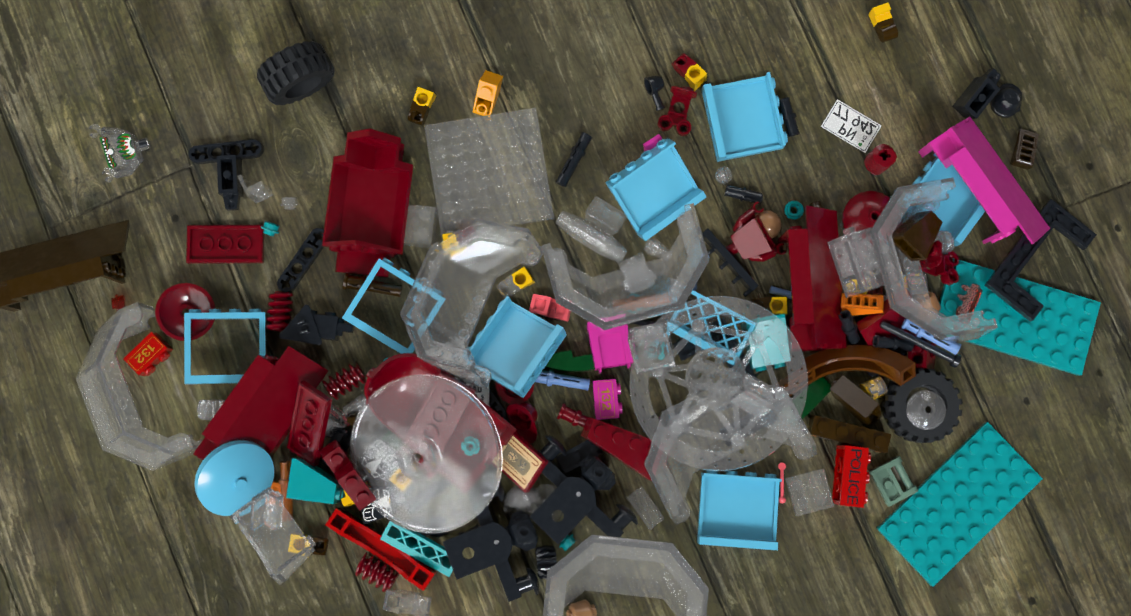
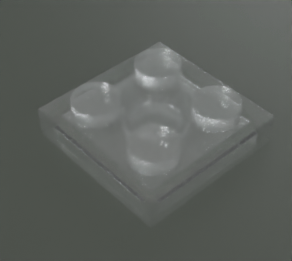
(809, 492)

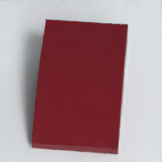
(870, 325)

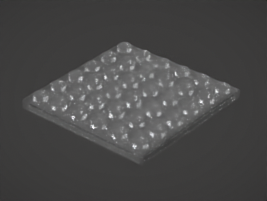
(489, 170)

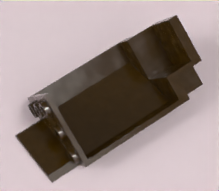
(62, 263)

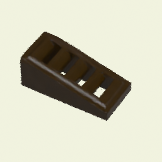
(1016, 160)

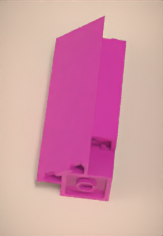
(988, 180)

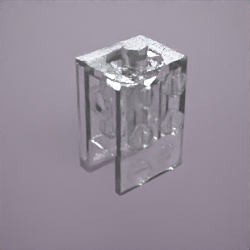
(856, 261)

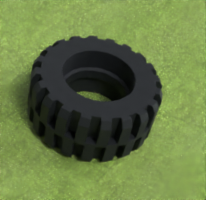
(295, 72)
(896, 406)

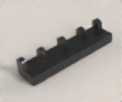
(729, 261)

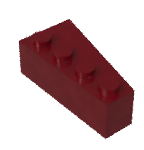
(619, 443)

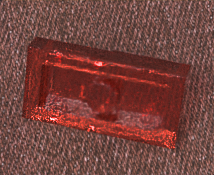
(970, 299)

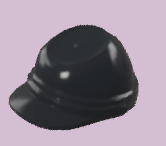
(1007, 101)

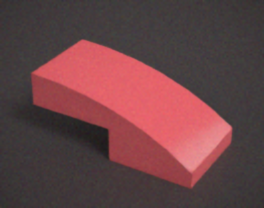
(548, 307)

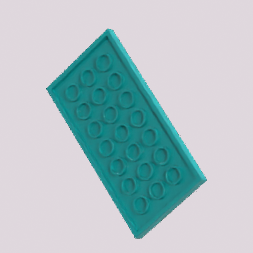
(1056, 336)
(959, 504)

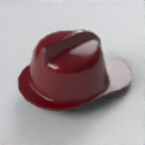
(523, 418)

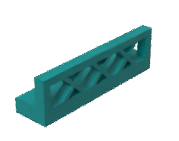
(417, 549)

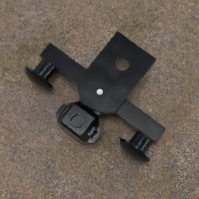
(577, 496)
(493, 546)

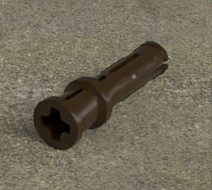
(355, 283)

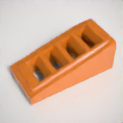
(850, 304)

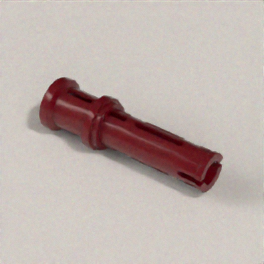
(572, 416)

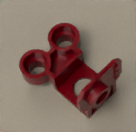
(674, 118)
(941, 264)

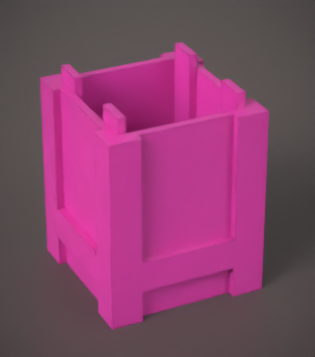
(609, 347)

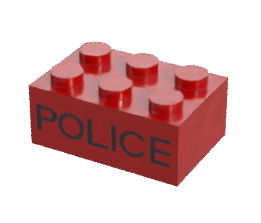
(851, 476)

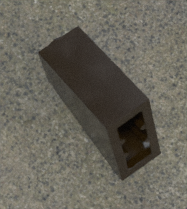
(917, 235)
(856, 401)

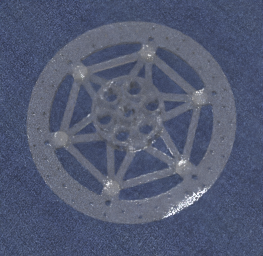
(705, 382)

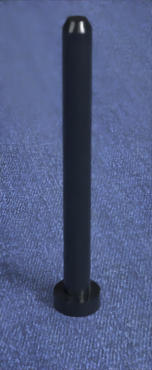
(953, 359)

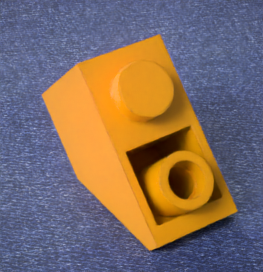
(487, 93)

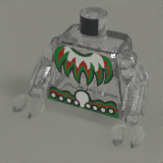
(121, 150)

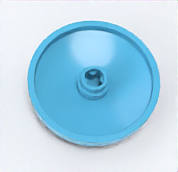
(233, 476)

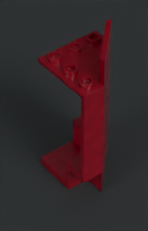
(367, 202)
(815, 282)
(262, 403)

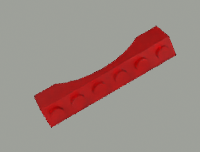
(369, 539)

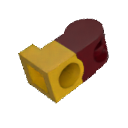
(690, 71)

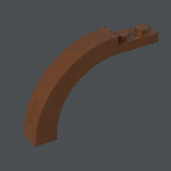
(861, 358)

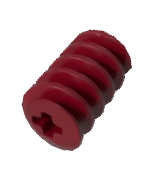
(880, 159)
(279, 310)
(345, 381)
(376, 573)

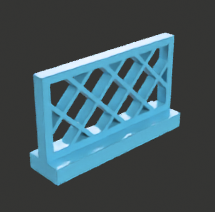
(683, 330)

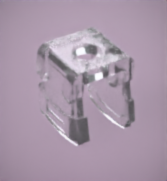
(636, 274)

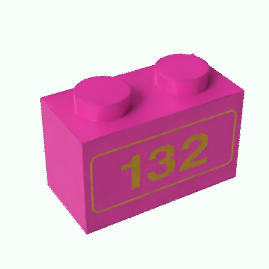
(606, 399)

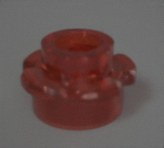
(118, 302)

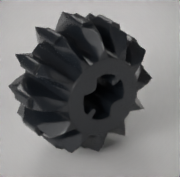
(545, 560)

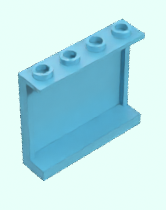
(744, 117)
(654, 189)
(961, 209)
(516, 346)
(738, 510)

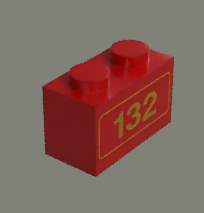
(148, 354)

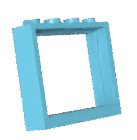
(402, 274)
(216, 314)

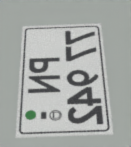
(851, 126)

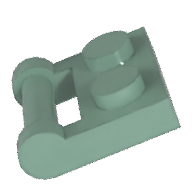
(887, 483)

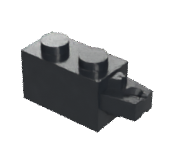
(978, 95)
(229, 186)
(330, 326)

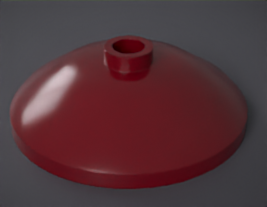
(861, 207)
(171, 306)

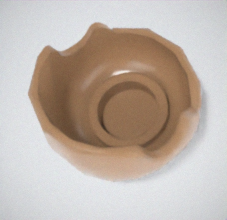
(771, 222)

